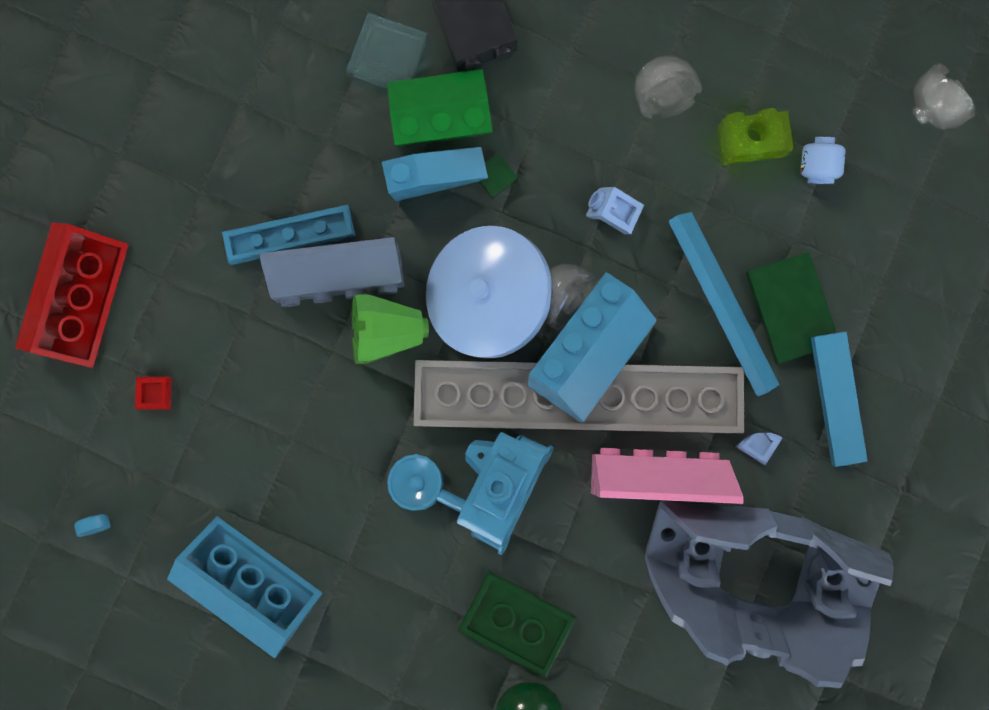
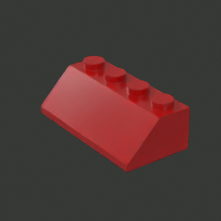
(72, 295)

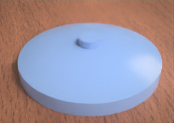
(488, 292)

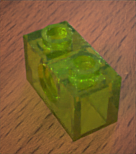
(739, 147)

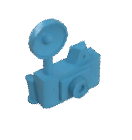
(498, 496)

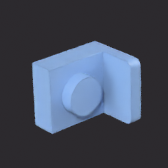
(614, 209)

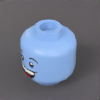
(822, 161)

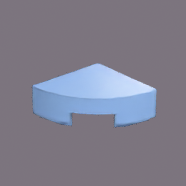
(759, 446)

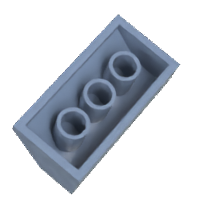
(333, 271)

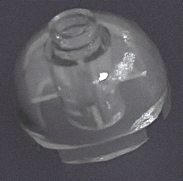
(666, 86)
(941, 100)
(568, 291)

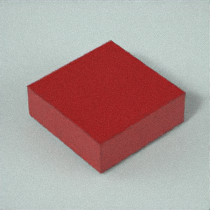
(153, 393)

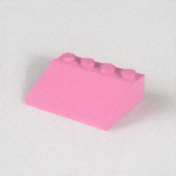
(664, 477)

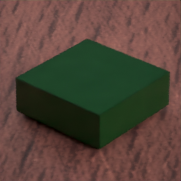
(499, 176)

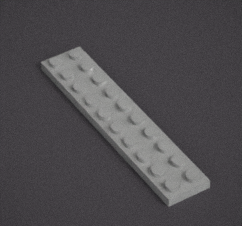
(637, 400)

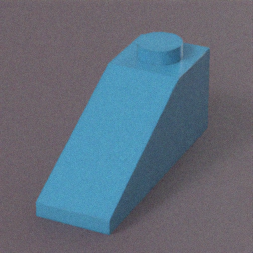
(433, 172)

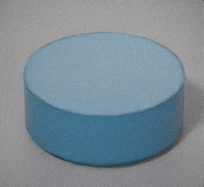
(92, 525)

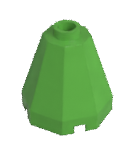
(384, 328)

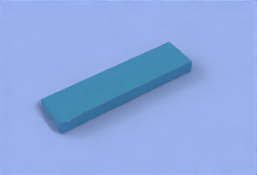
(289, 233)
(839, 399)

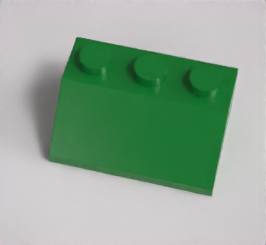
(439, 108)

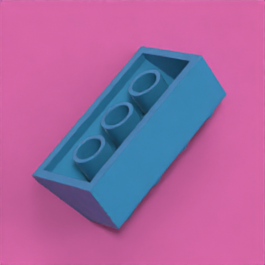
(592, 348)
(244, 586)

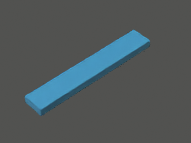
(724, 303)

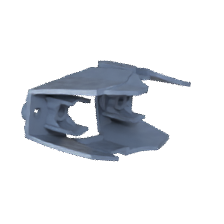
(814, 635)

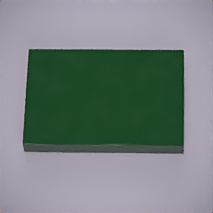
(790, 306)
(517, 624)

